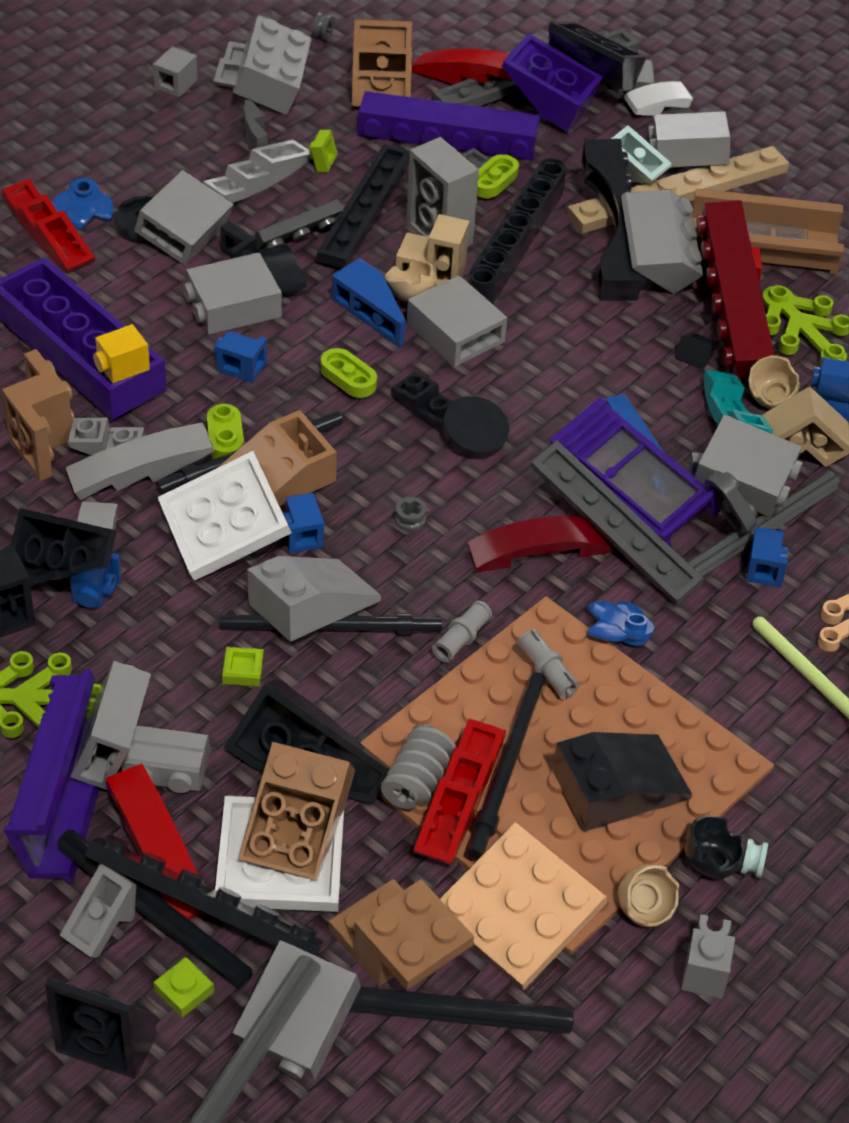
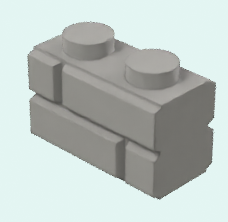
(170, 757)

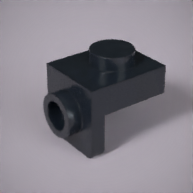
(237, 241)

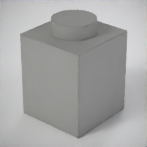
(175, 71)

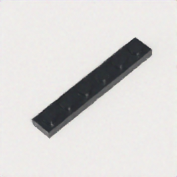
(363, 206)
(190, 889)

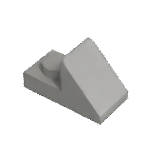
(103, 904)

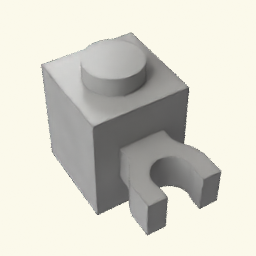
(708, 959)

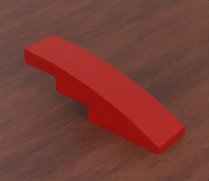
(460, 64)
(47, 226)
(460, 792)
(151, 825)

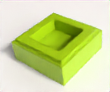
(243, 666)

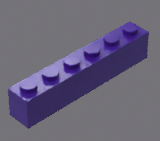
(458, 124)

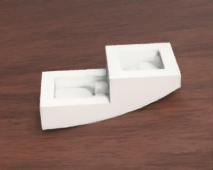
(653, 97)

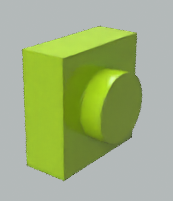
(323, 151)
(183, 987)

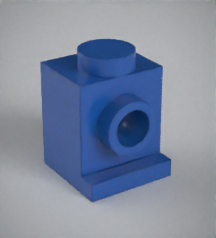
(241, 356)
(304, 522)
(767, 558)
(93, 587)

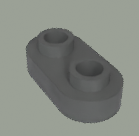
(734, 507)

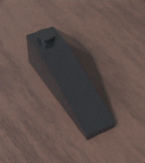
(60, 546)
(292, 720)

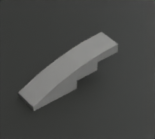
(262, 170)
(149, 455)

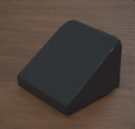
(696, 349)

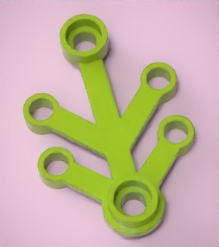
(781, 300)
(31, 693)

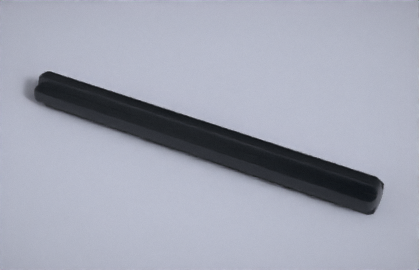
(167, 918)
(464, 1010)

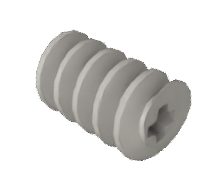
(418, 767)

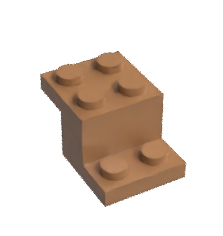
(381, 58)
(38, 413)
(401, 933)

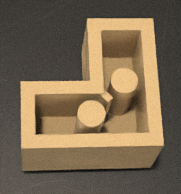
(443, 248)
(811, 424)

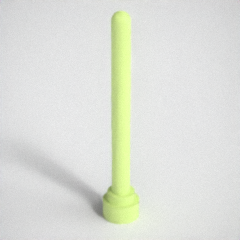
(802, 664)

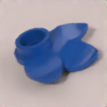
(84, 205)
(620, 623)

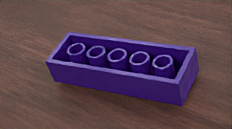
(62, 325)

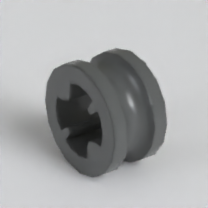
(323, 26)
(410, 513)

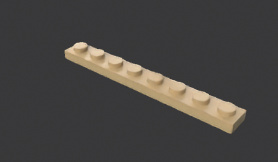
(741, 171)

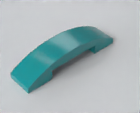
(724, 397)

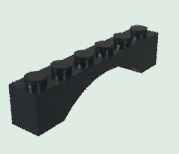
(605, 173)

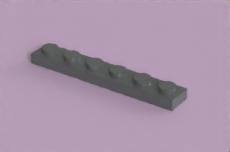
(617, 523)

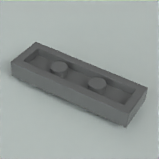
(299, 225)

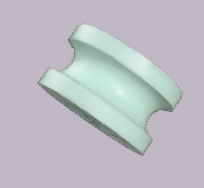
(754, 858)

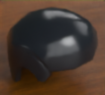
(713, 848)

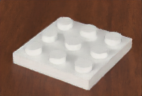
(224, 515)
(267, 885)

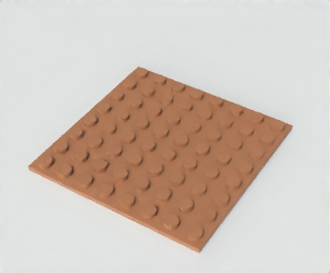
(611, 698)

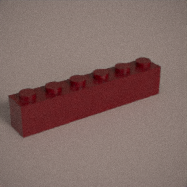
(735, 286)

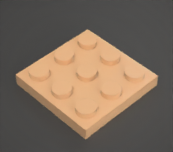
(522, 905)

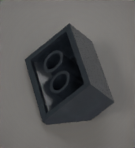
(612, 60)

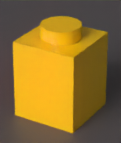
(121, 353)

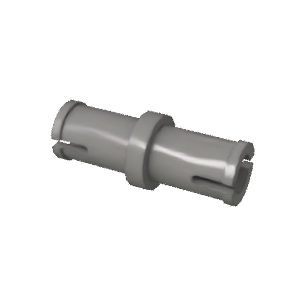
(462, 631)
(548, 663)

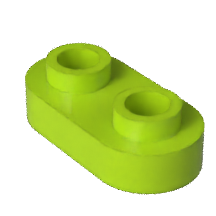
(496, 175)
(348, 372)
(224, 429)

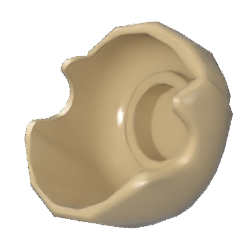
(411, 281)
(773, 381)
(648, 895)

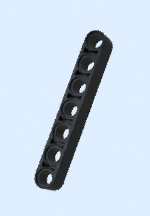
(518, 229)

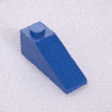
(368, 297)

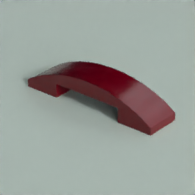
(534, 537)

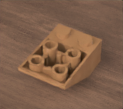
(292, 456)
(296, 811)

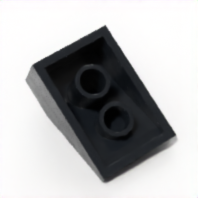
(617, 776)
(99, 1028)

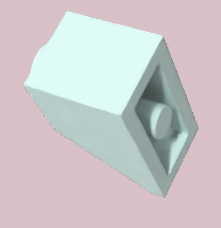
(644, 160)

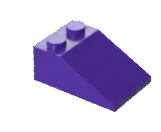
(552, 81)

